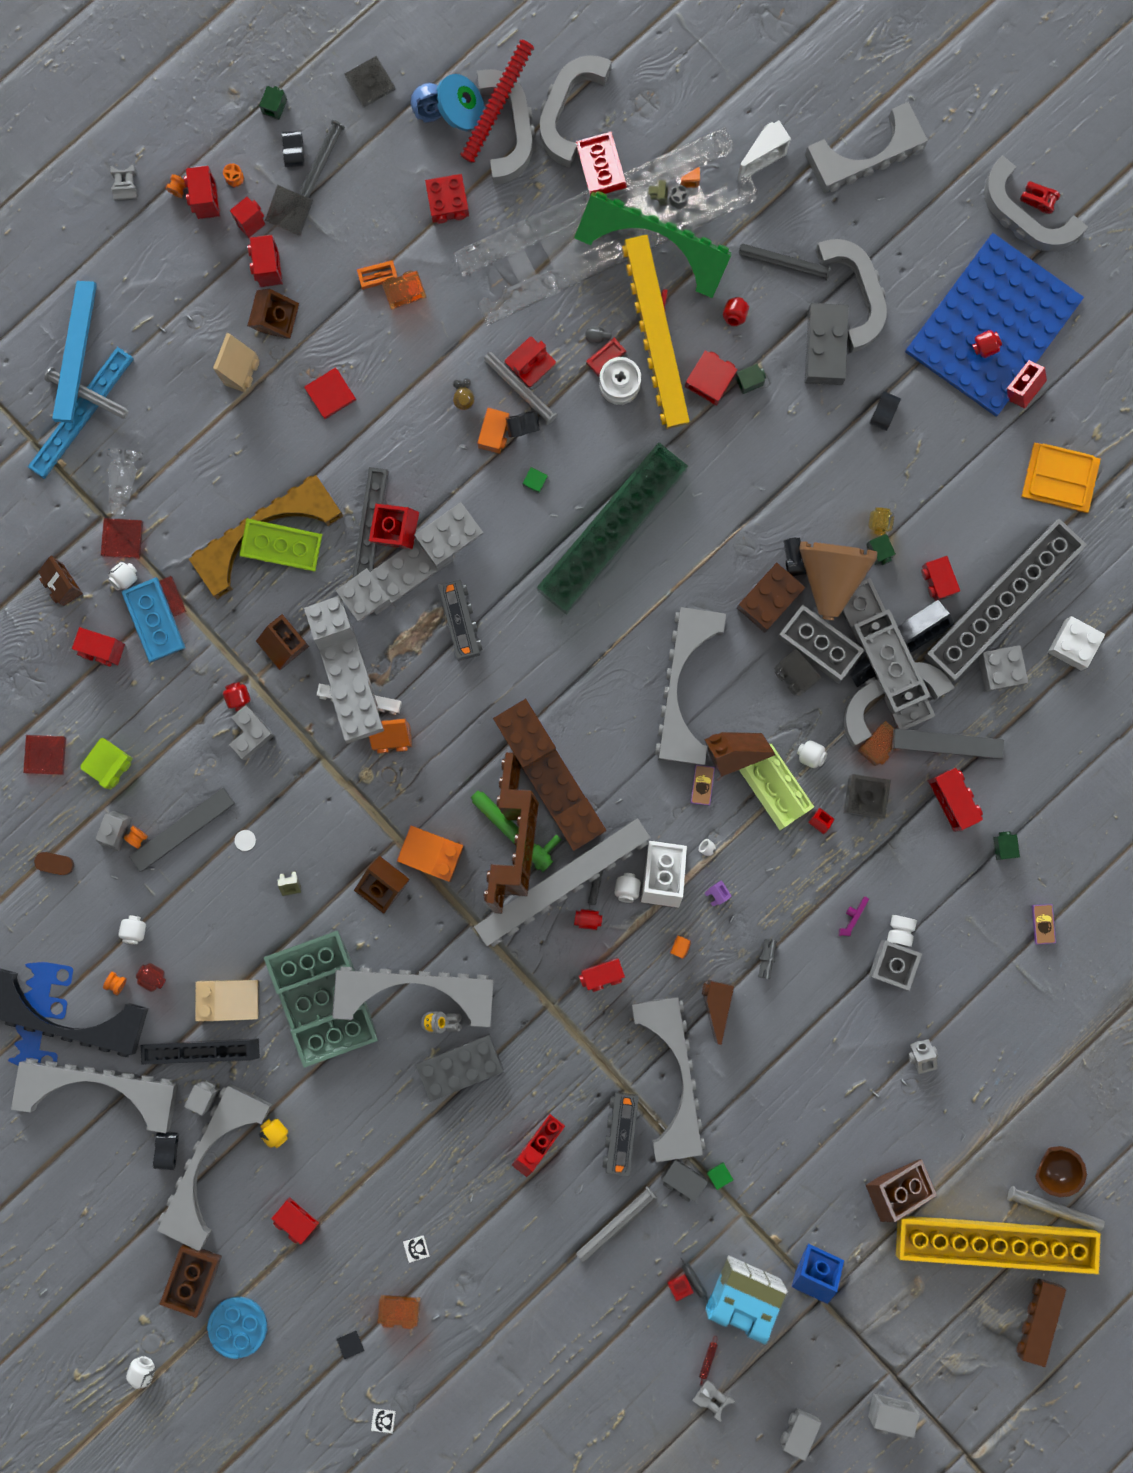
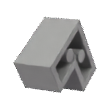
(254, 733)

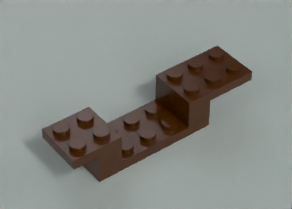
(549, 774)
(522, 807)

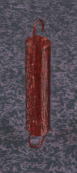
(705, 1369)

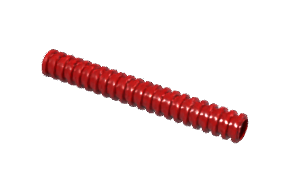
(498, 99)

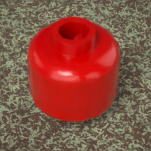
(735, 311)
(987, 344)
(236, 696)

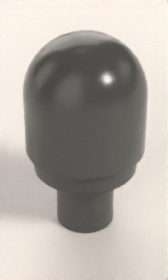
(597, 335)

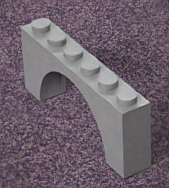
(835, 170)

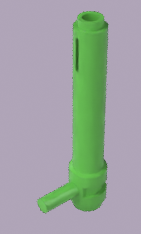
(510, 829)

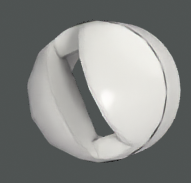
(707, 847)

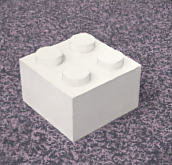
(1076, 643)

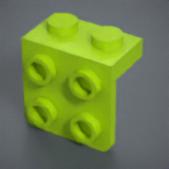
(106, 763)

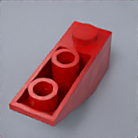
(538, 1146)

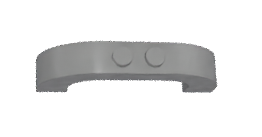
(578, 70)
(513, 165)
(1020, 222)
(868, 280)
(853, 718)

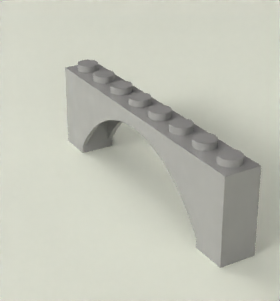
(676, 739)
(356, 987)
(151, 1097)
(682, 1135)
(183, 1217)

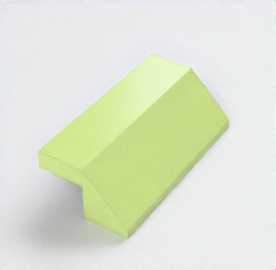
(777, 790)

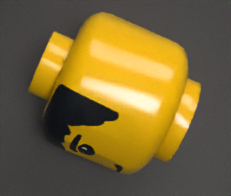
(273, 1133)

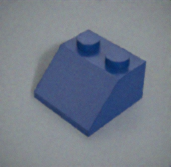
(818, 1274)

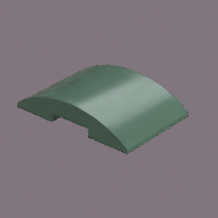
(305, 986)

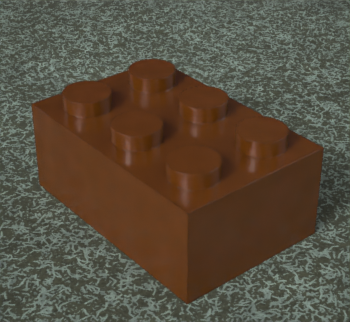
(770, 597)
(190, 1280)

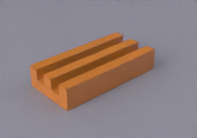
(361, 271)

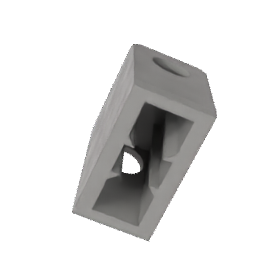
(113, 829)

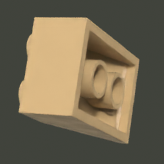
(236, 364)
(226, 1000)

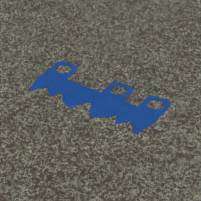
(39, 998)

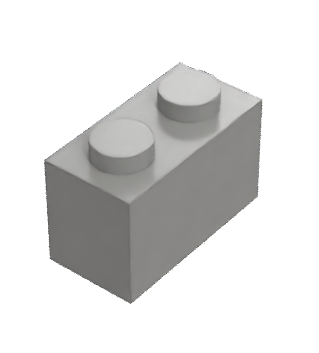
(202, 1097)
(800, 1434)

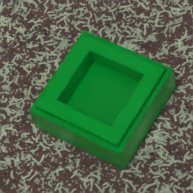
(535, 480)
(720, 1175)

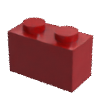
(248, 216)
(1026, 384)
(940, 578)
(294, 1221)

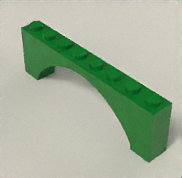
(608, 216)

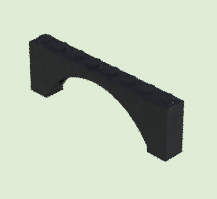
(116, 1034)

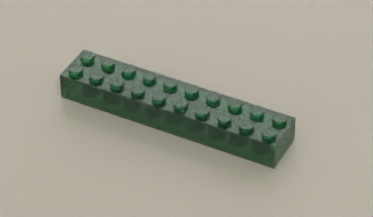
(612, 528)

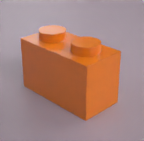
(493, 431)

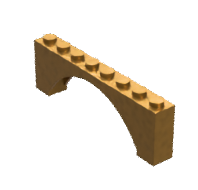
(217, 559)

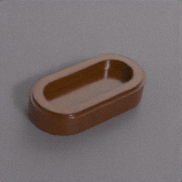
(54, 863)

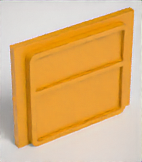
(1061, 477)

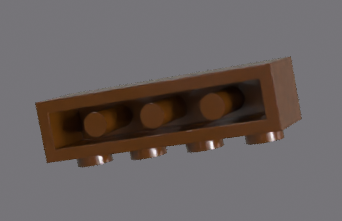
(1041, 1322)

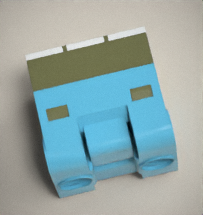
(746, 1299)

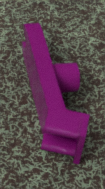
(855, 914)

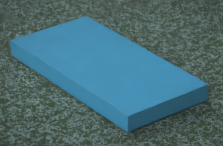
(153, 619)

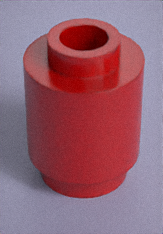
(588, 919)

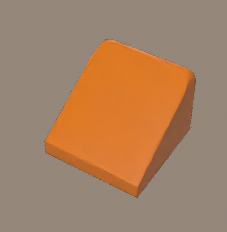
(691, 179)

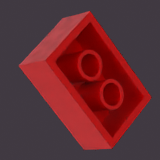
(956, 799)

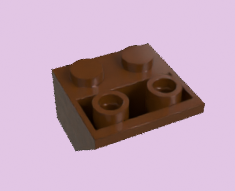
(281, 642)

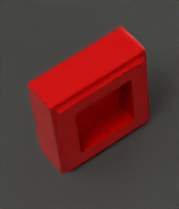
(680, 1287)

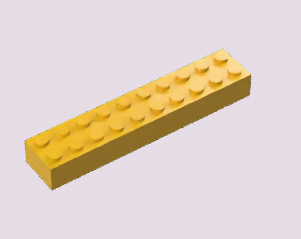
(998, 1244)

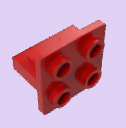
(530, 361)

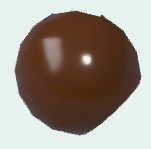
(1061, 1172)

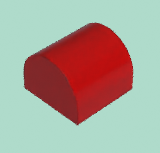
(821, 821)

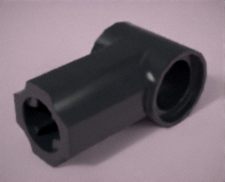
(794, 560)

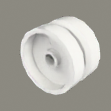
(630, 376)

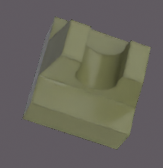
(659, 192)
(289, 885)

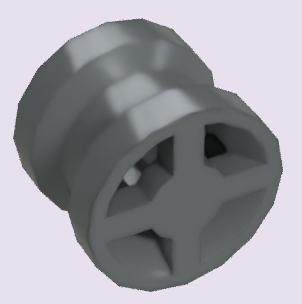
(680, 192)

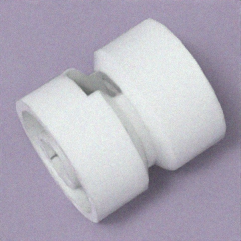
(902, 930)

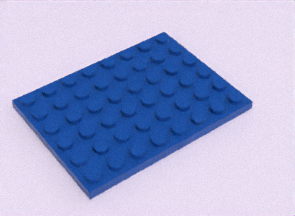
(999, 294)

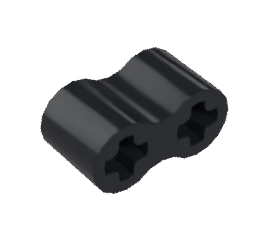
(293, 149)
(885, 410)
(522, 424)
(165, 1150)

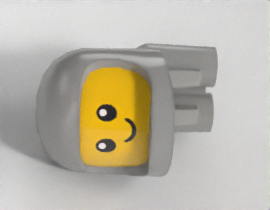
(437, 1022)

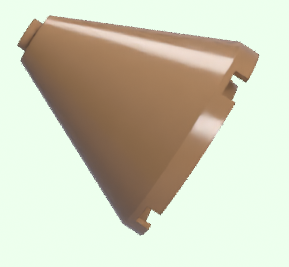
(834, 574)

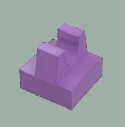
(719, 892)

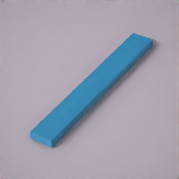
(74, 351)
(66, 432)

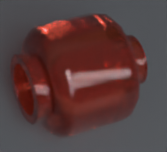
(150, 977)

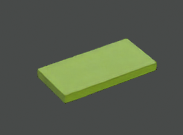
(280, 545)

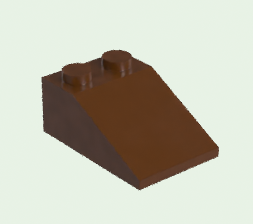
(737, 750)
(717, 1002)
(901, 1191)

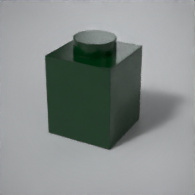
(273, 102)
(750, 378)
(883, 547)
(1006, 846)

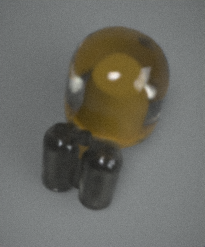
(463, 396)

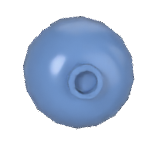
(425, 101)

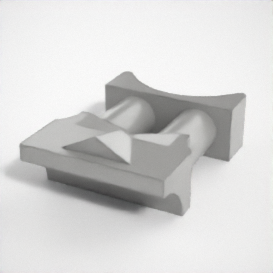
(127, 189)
(704, 1397)

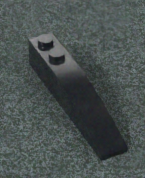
(915, 632)
(200, 1051)

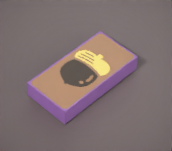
(702, 785)
(1043, 924)

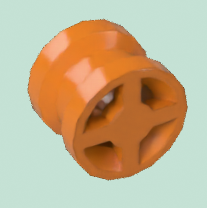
(230, 171)
(176, 186)
(135, 837)
(114, 983)

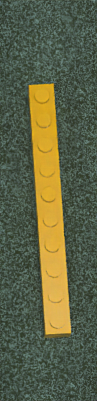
(656, 331)

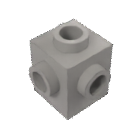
(923, 1056)

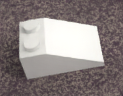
(768, 148)
(664, 874)

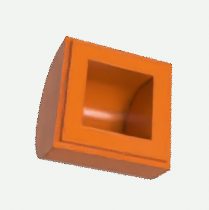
(680, 947)

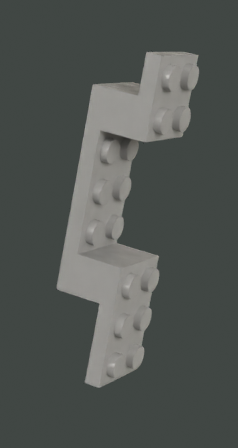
(410, 567)
(889, 657)
(345, 669)

